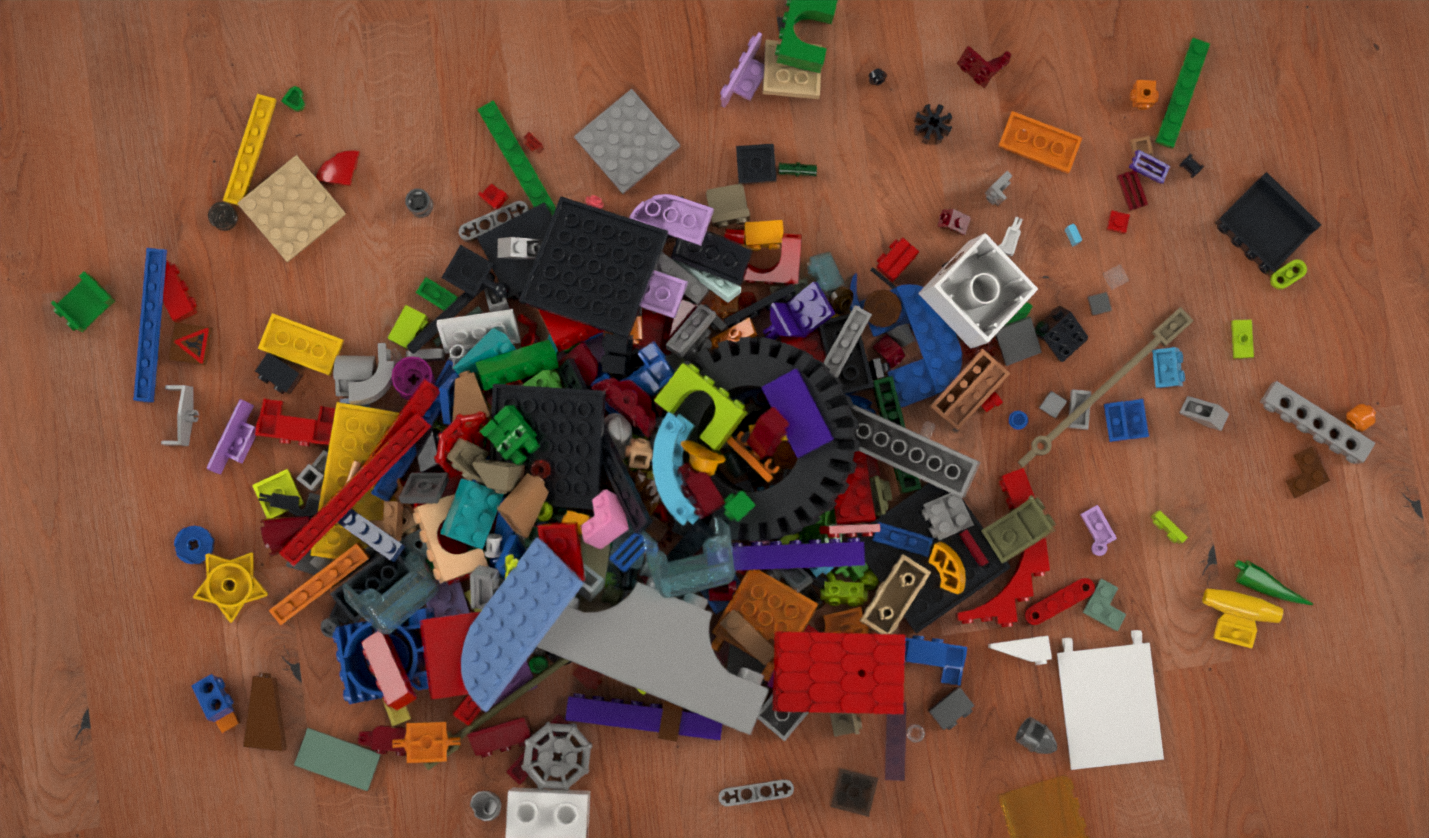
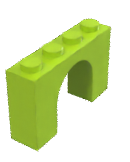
(727, 412)

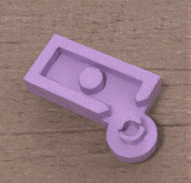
(1099, 529)

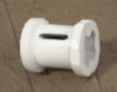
(493, 546)

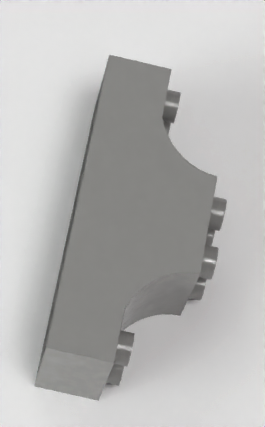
(660, 650)

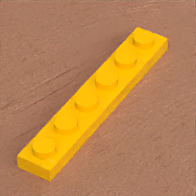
(250, 149)

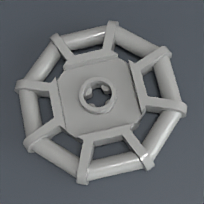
(564, 764)

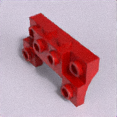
(288, 428)

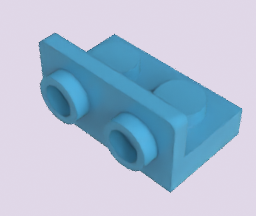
(1168, 367)

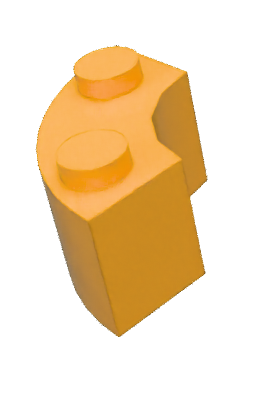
(949, 567)

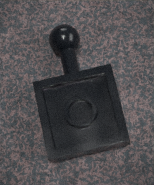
(470, 272)

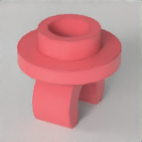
(594, 201)

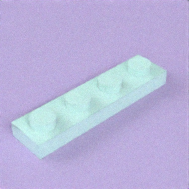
(723, 288)

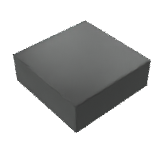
(1099, 304)

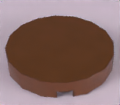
(884, 308)

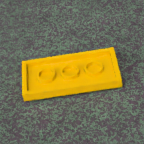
(300, 344)

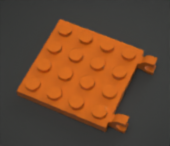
(768, 608)

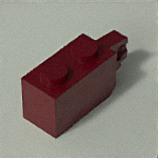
(699, 491)
(382, 739)

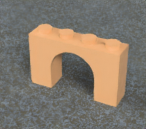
(446, 565)

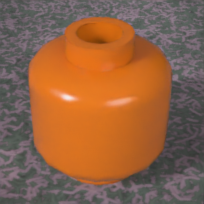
(1361, 417)

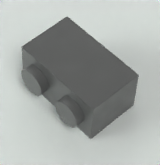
(951, 709)

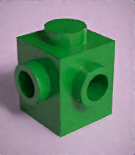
(737, 505)

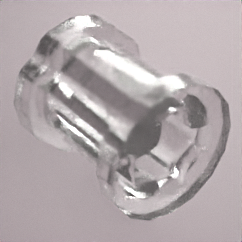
(921, 734)

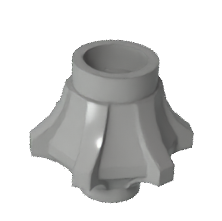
(457, 352)

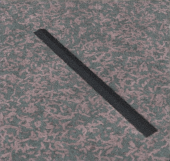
(882, 278)

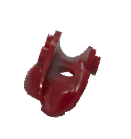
(630, 402)

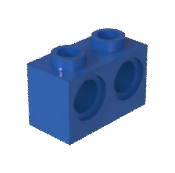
(209, 700)

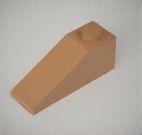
(748, 637)

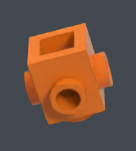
(1144, 94)

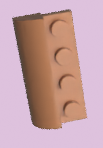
(970, 389)

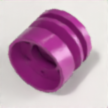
(406, 370)

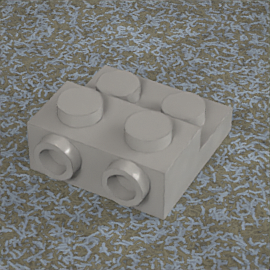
(946, 516)

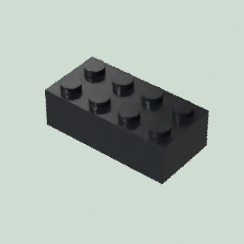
(856, 371)
(376, 574)

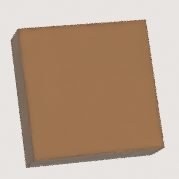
(1142, 144)

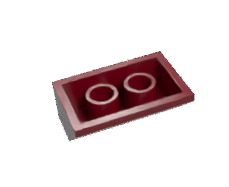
(500, 736)

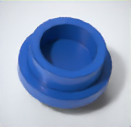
(1018, 420)

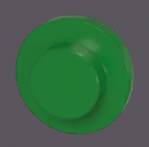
(538, 664)

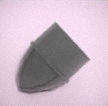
(1036, 737)

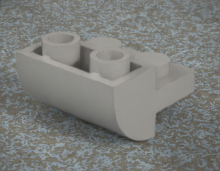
(352, 369)

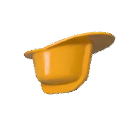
(701, 457)

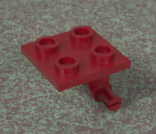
(980, 69)

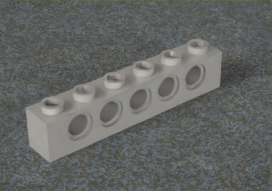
(1361, 445)

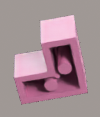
(608, 522)

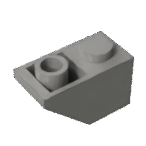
(518, 248)

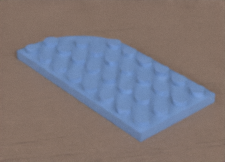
(515, 621)

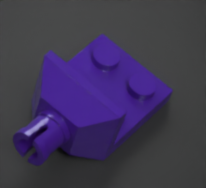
(800, 314)

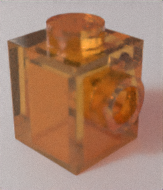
(723, 308)

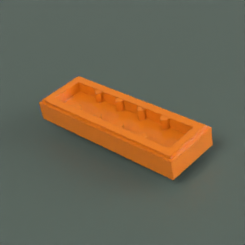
(742, 329)

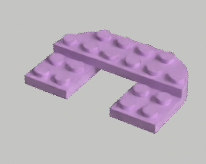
(684, 221)

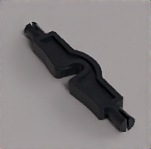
(291, 503)

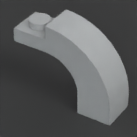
(374, 388)

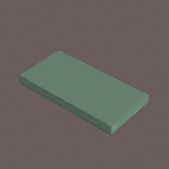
(337, 759)

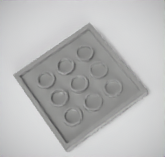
(627, 141)

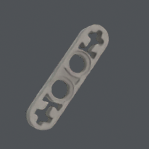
(492, 218)
(756, 795)

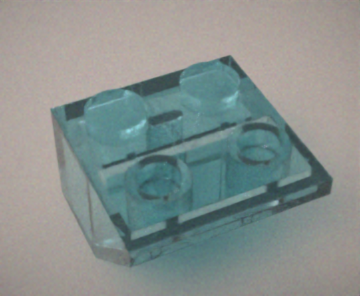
(825, 272)

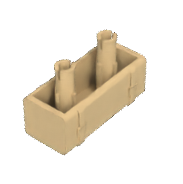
(895, 596)

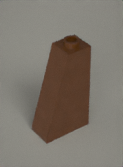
(264, 716)

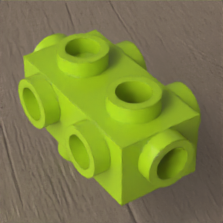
(841, 592)

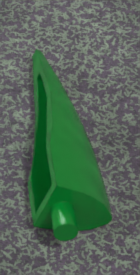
(1261, 581)

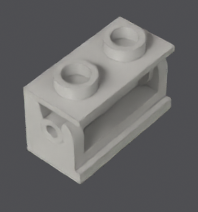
(484, 584)

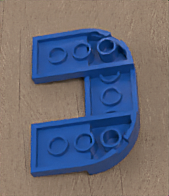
(936, 343)

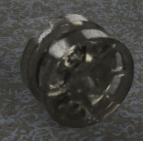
(223, 216)

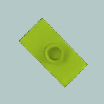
(1242, 339)

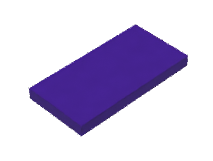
(796, 405)

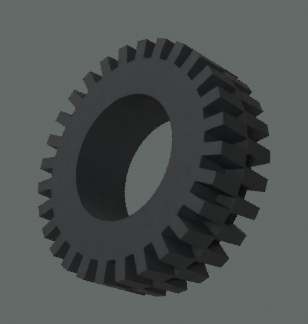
(816, 476)

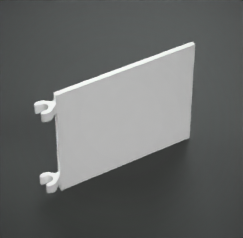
(1110, 704)

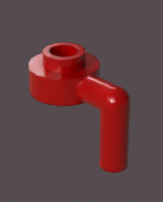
(531, 337)

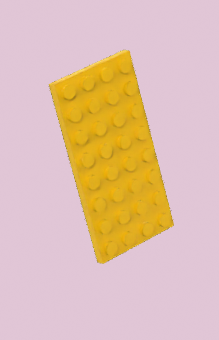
(353, 438)

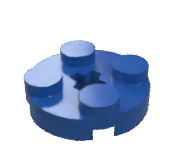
(183, 547)

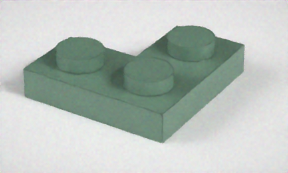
(1099, 606)

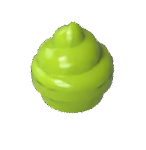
(869, 580)

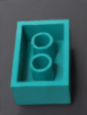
(471, 513)

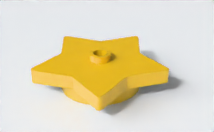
(216, 588)

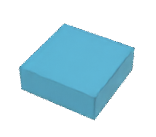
(1073, 234)

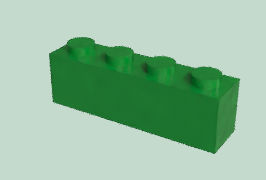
(517, 364)

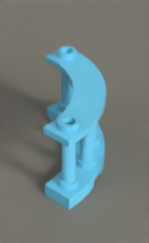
(666, 461)

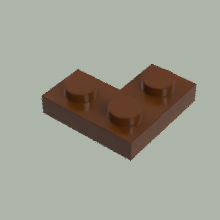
(1312, 473)

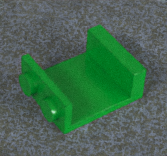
(83, 303)

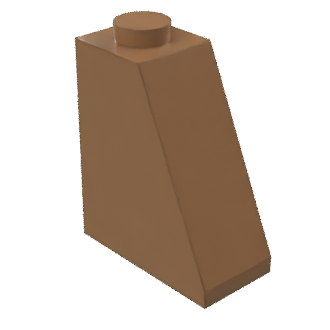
(469, 396)
(524, 504)

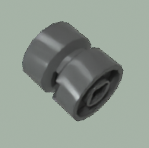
(419, 203)

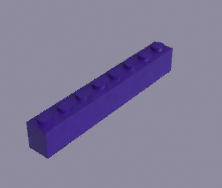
(798, 555)
(637, 716)

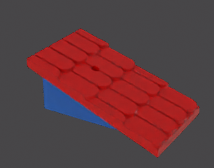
(838, 672)

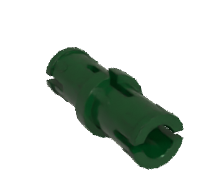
(797, 169)

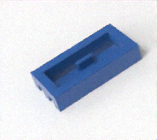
(618, 563)

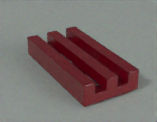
(1133, 173)
(973, 548)

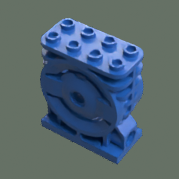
(357, 679)

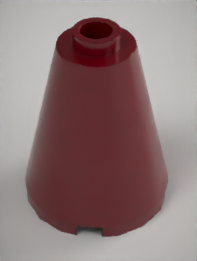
(280, 531)

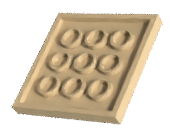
(291, 208)

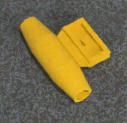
(1239, 616)

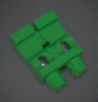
(511, 434)

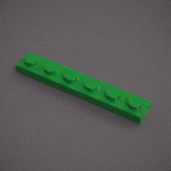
(1182, 93)

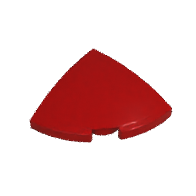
(339, 169)

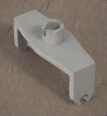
(185, 415)

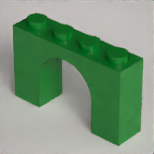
(794, 51)

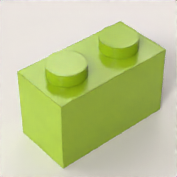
(408, 326)

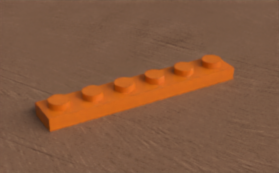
(319, 583)

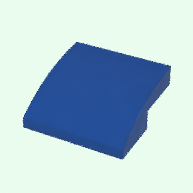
(1126, 420)

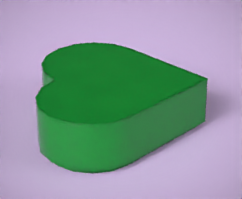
(294, 99)

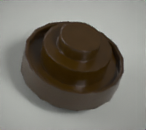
(841, 299)

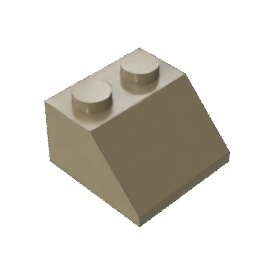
(499, 474)

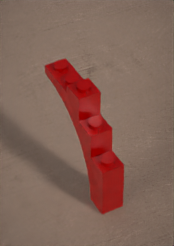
(1020, 586)

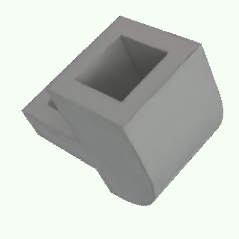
(313, 474)

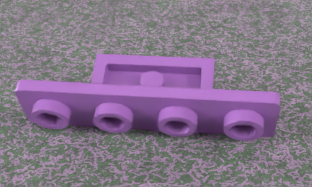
(235, 440)

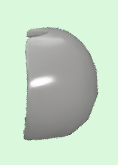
(486, 805)

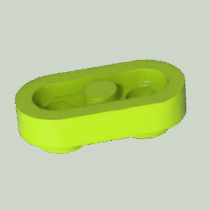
(1287, 275)

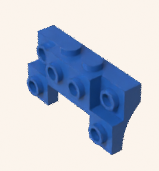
(650, 376)
(937, 653)

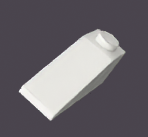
(1029, 649)

